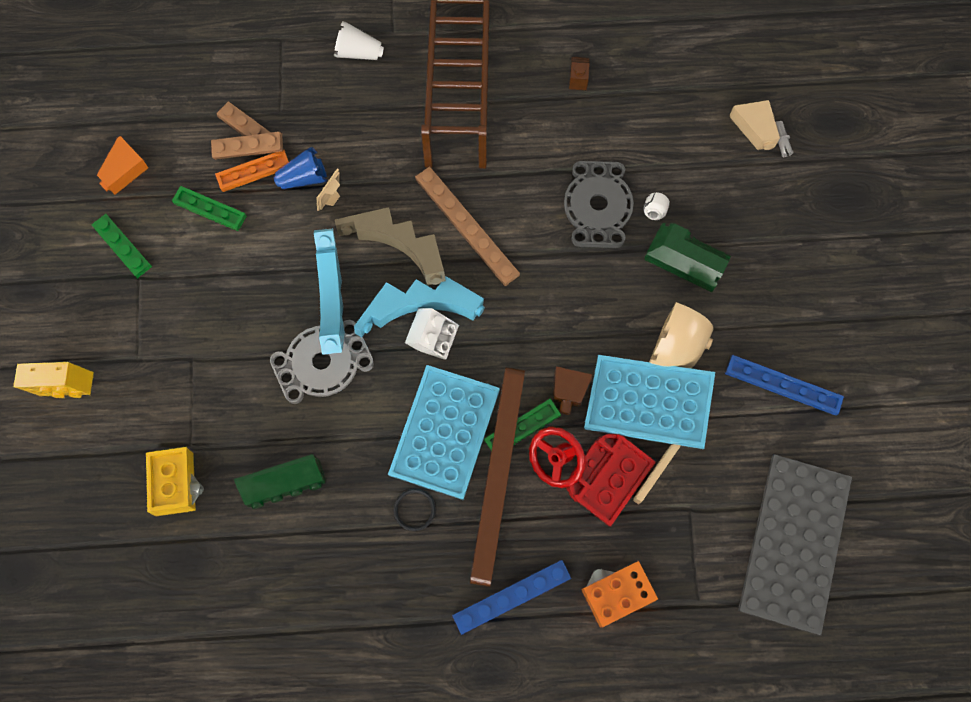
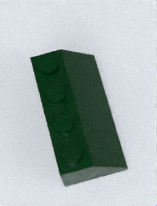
(281, 481)

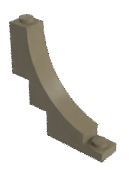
(378, 227)

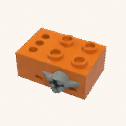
(618, 593)

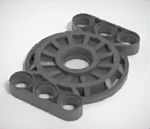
(591, 221)

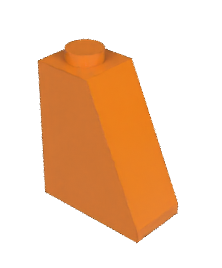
(120, 167)

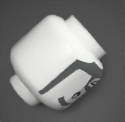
(656, 206)

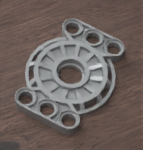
(308, 376)

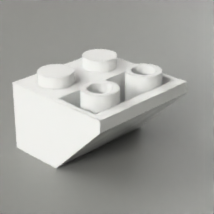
(432, 333)

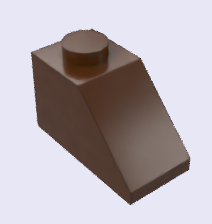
(579, 73)

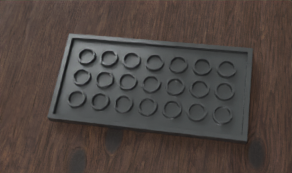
(795, 545)

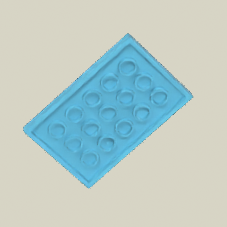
(650, 401)
(444, 432)

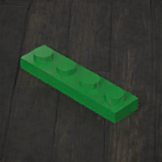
(209, 208)
(121, 246)
(531, 422)

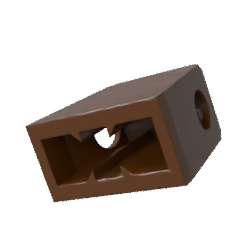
(569, 388)

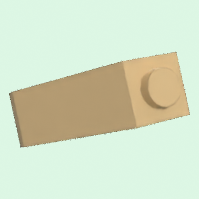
(757, 123)

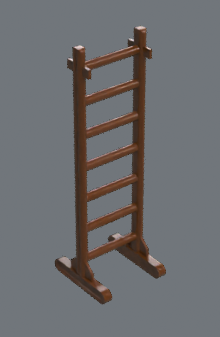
(427, 129)

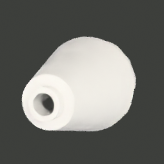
(356, 44)

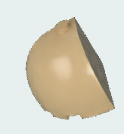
(682, 338)

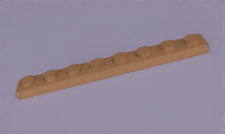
(467, 226)

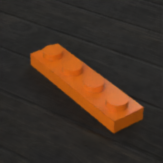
(251, 171)

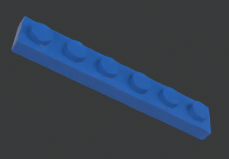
(784, 385)
(511, 597)

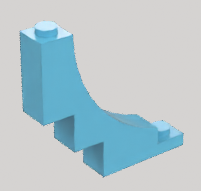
(330, 282)
(394, 303)

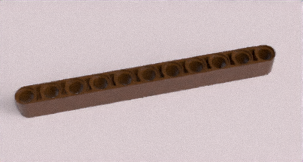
(497, 477)

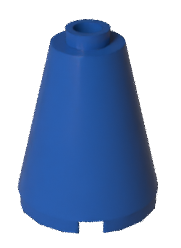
(301, 171)

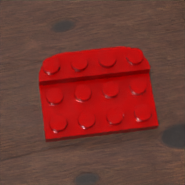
(610, 476)

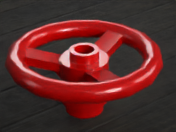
(557, 456)

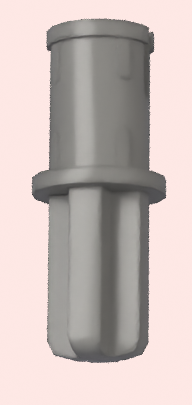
(784, 139)

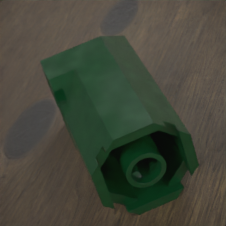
(687, 257)

